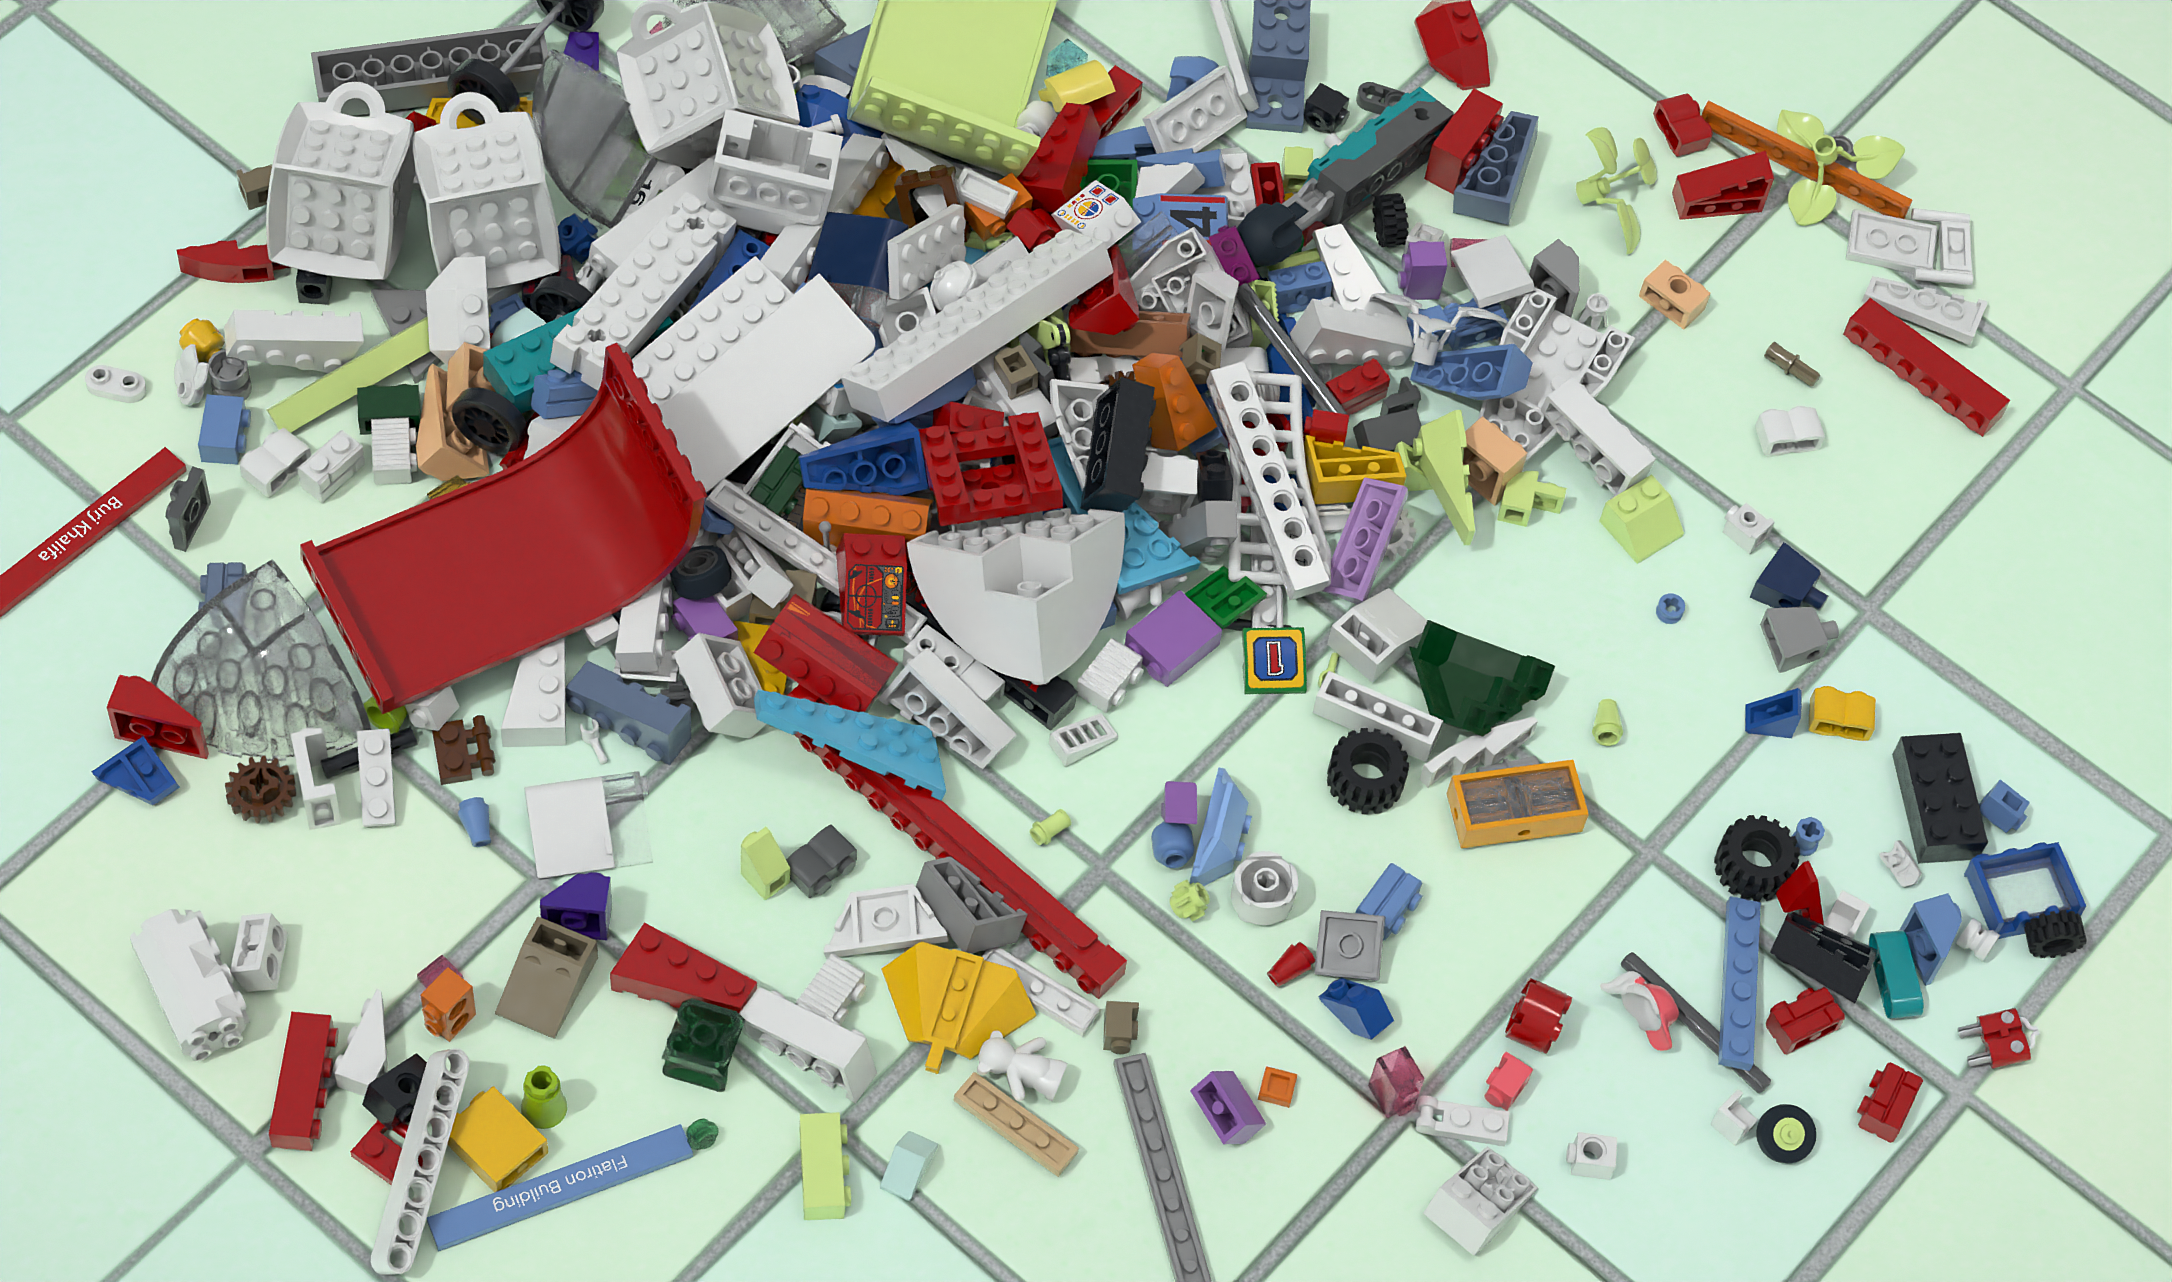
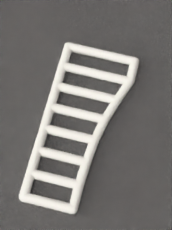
(1297, 464)

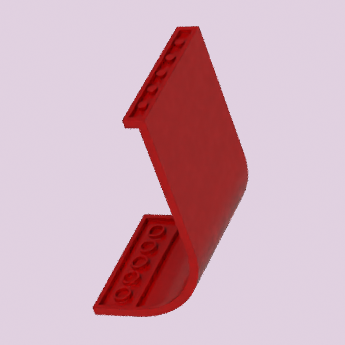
(515, 552)

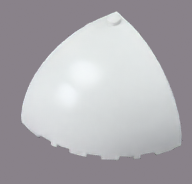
(1023, 587)

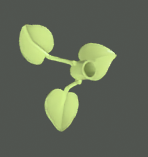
(1597, 187)
(1812, 201)

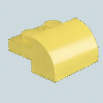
(1077, 85)

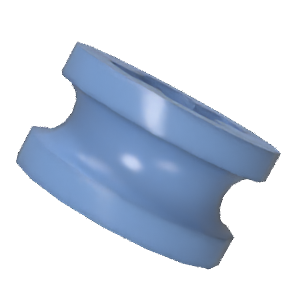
(1674, 616)

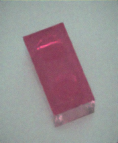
(1396, 1082)

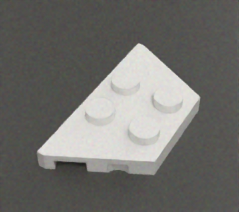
(884, 921)

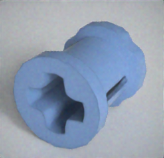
(1808, 834)

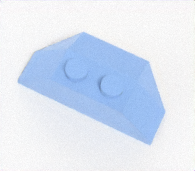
(1221, 831)

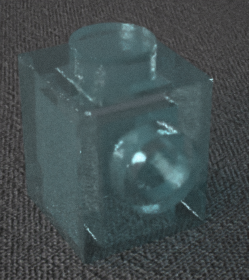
(1065, 57)

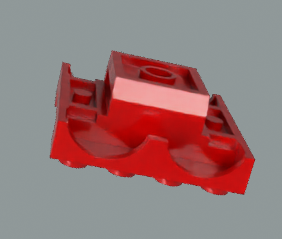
(992, 491)

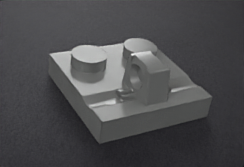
(187, 508)

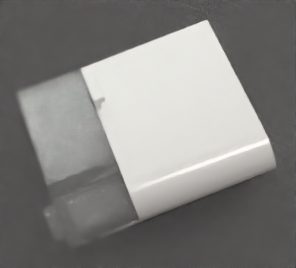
(589, 824)

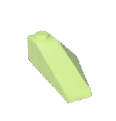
(1441, 460)

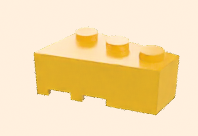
(1338, 470)

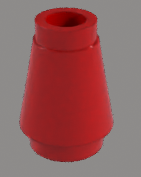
(1291, 964)

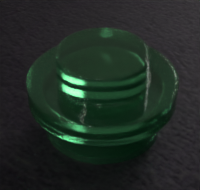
(702, 1134)

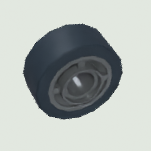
(701, 573)

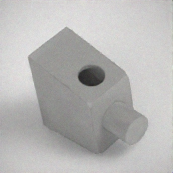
(1796, 636)

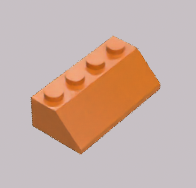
(865, 514)

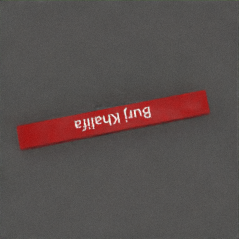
(88, 527)

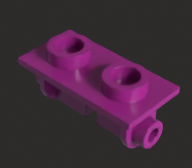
(1233, 255)

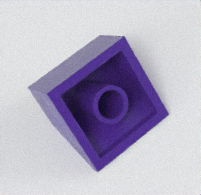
(581, 905)

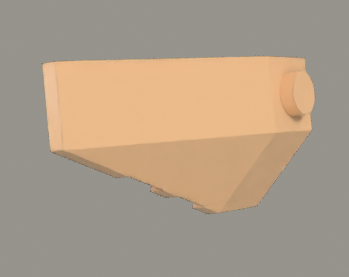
(440, 445)

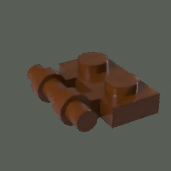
(452, 750)

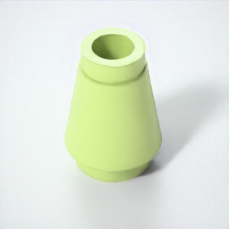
(1607, 723)

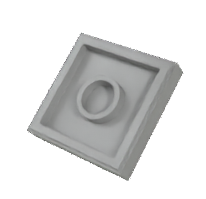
(1349, 945)

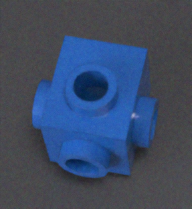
(576, 237)

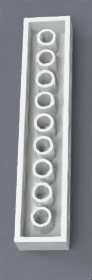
(976, 324)

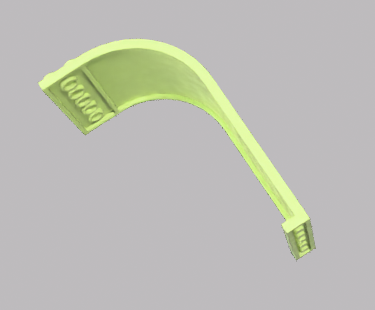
(953, 76)

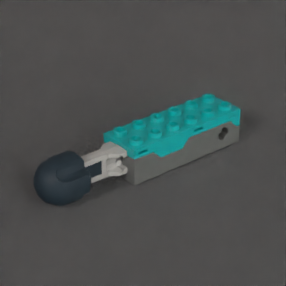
(1349, 176)

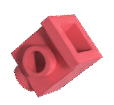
(1507, 1081)

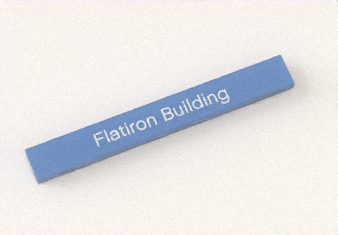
(559, 1187)

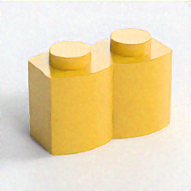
(1842, 713)

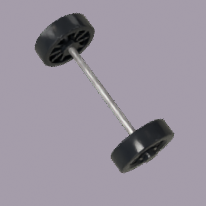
(486, 79)

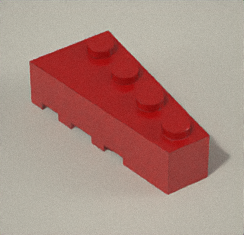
(1061, 158)
(674, 972)

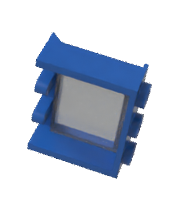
(2022, 886)

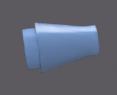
(475, 819)

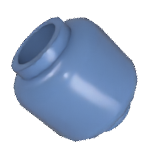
(1172, 844)

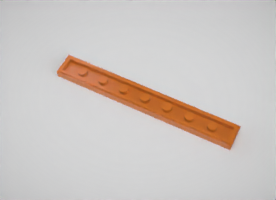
(1804, 162)

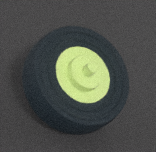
(1786, 1133)

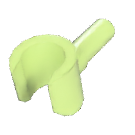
(1331, 667)

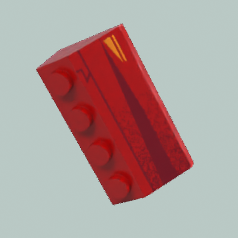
(825, 657)

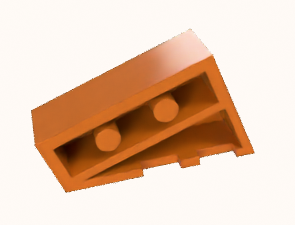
(1179, 409)

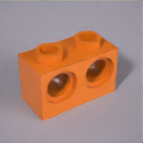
(447, 1005)

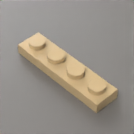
(1016, 1124)

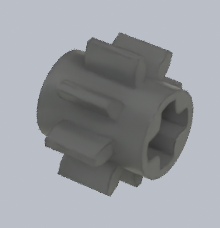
(678, 694)

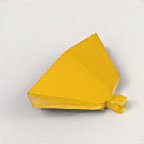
(954, 1000)

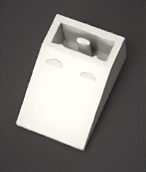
(1376, 633)
(1479, 1200)

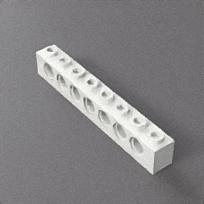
(1297, 579)

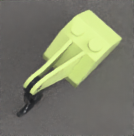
(1055, 339)

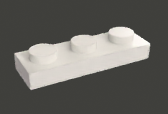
(376, 778)

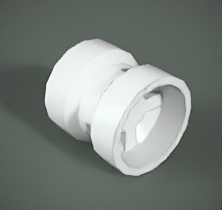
(1978, 939)

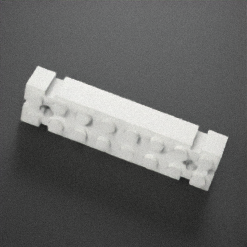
(644, 288)

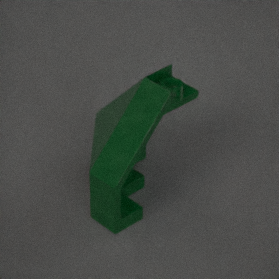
(1475, 681)

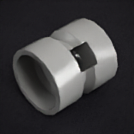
(229, 375)

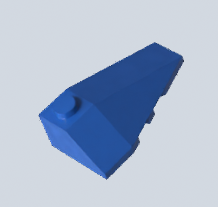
(817, 106)
(874, 461)

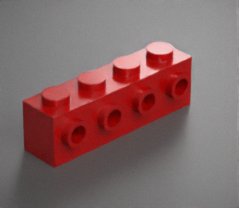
(302, 1081)

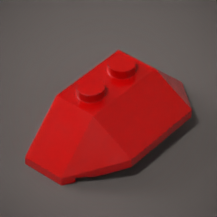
(1454, 42)

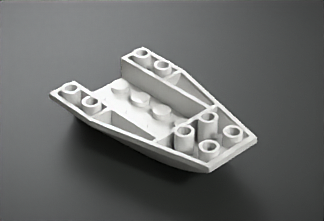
(1558, 351)

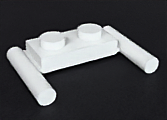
(1953, 244)

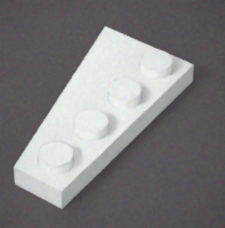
(1350, 274)

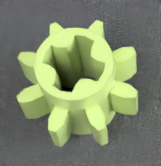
(1189, 900)

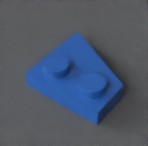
(138, 773)

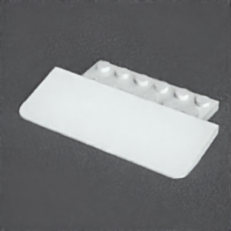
(748, 365)

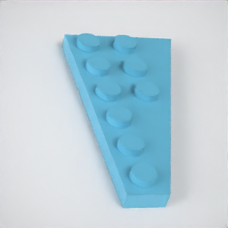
(1147, 553)
(861, 738)

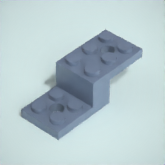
(1279, 64)

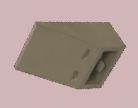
(547, 977)

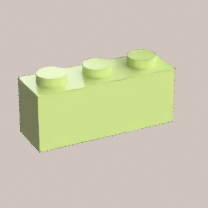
(823, 1166)

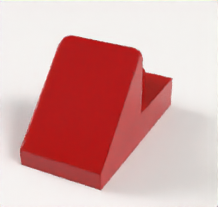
(1802, 893)

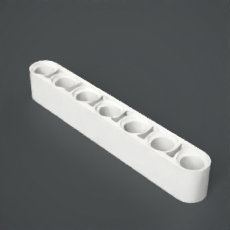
(409, 1172)

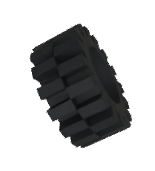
(1390, 220)
(2055, 934)

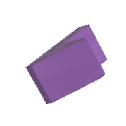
(1180, 803)

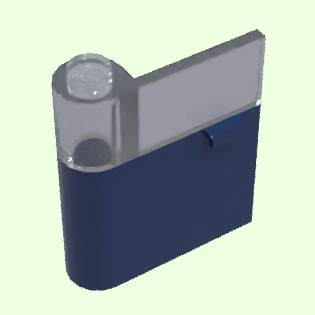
(855, 262)

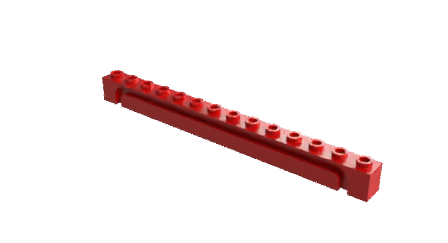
(946, 834)

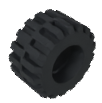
(1374, 750)
(1766, 839)

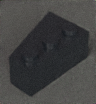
(1824, 955)

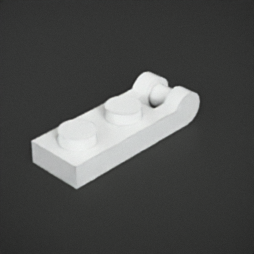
(1462, 1121)

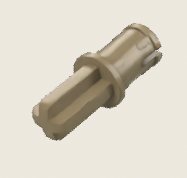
(1791, 364)

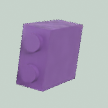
(1173, 638)

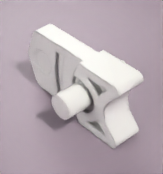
(1901, 864)

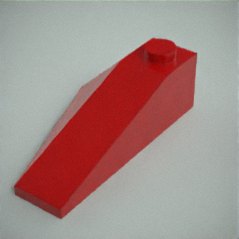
(1108, 304)

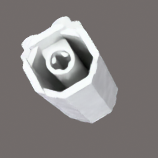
(191, 982)

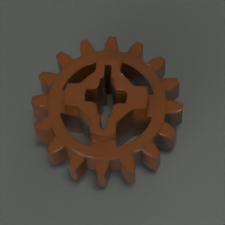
(271, 797)

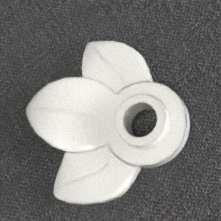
(190, 376)

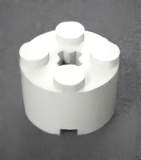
(1264, 888)

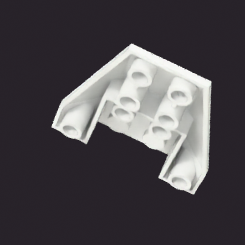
(1167, 277)

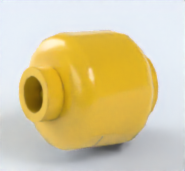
(204, 336)

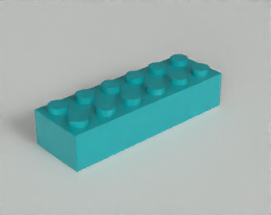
(515, 363)

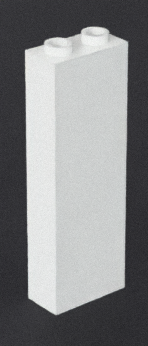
(617, 243)

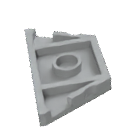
(399, 311)

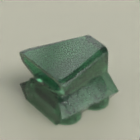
(702, 1044)

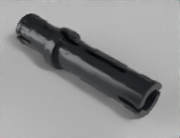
(349, 759)

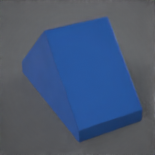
(1775, 714)

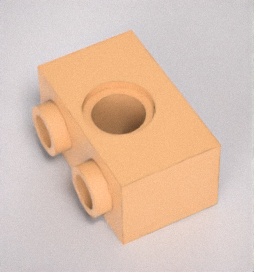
(1674, 294)

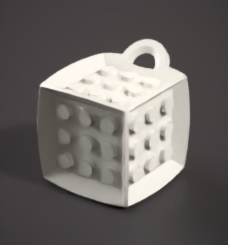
(695, 71)
(340, 187)
(487, 193)

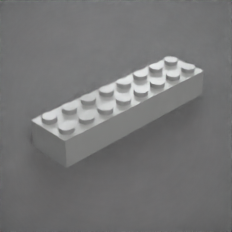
(418, 69)

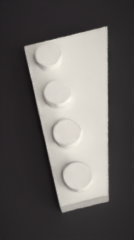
(1936, 312)

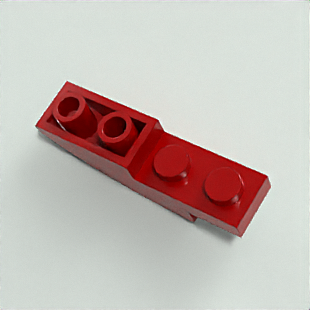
(227, 263)

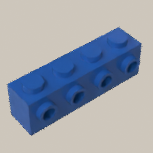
(738, 253)

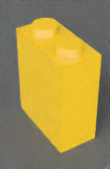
(496, 1140)

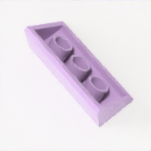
(1365, 539)

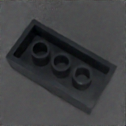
(1118, 446)
(1939, 797)

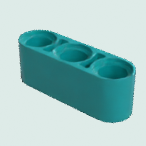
(1896, 975)

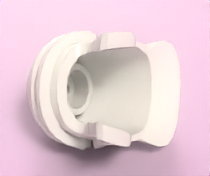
(952, 283)

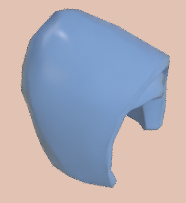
(1187, 71)

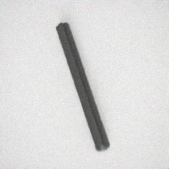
(1288, 350)
(1695, 1021)

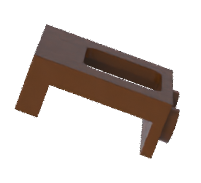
(912, 179)

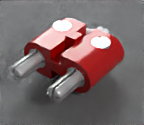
(2002, 1038)

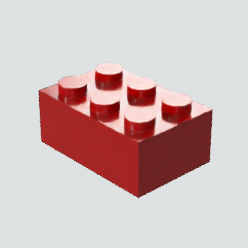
(1463, 140)

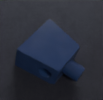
(1789, 582)

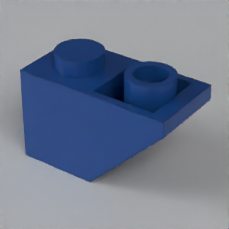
(1357, 1007)

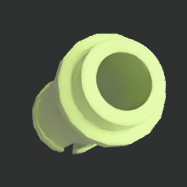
(1045, 830)

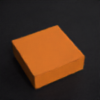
(1277, 1086)

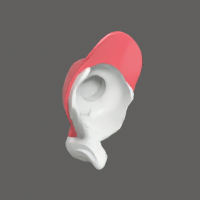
(1648, 1004)

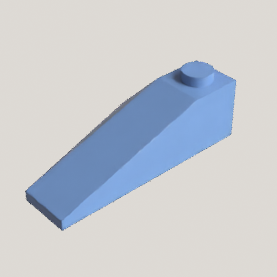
(1476, 372)

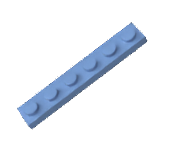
(1739, 983)

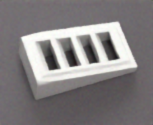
(1069, 755)

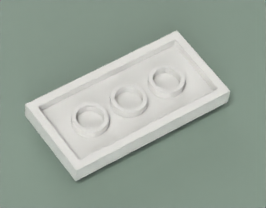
(1196, 114)
(924, 250)

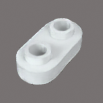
(113, 384)

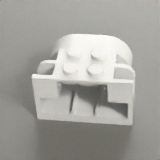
(772, 172)

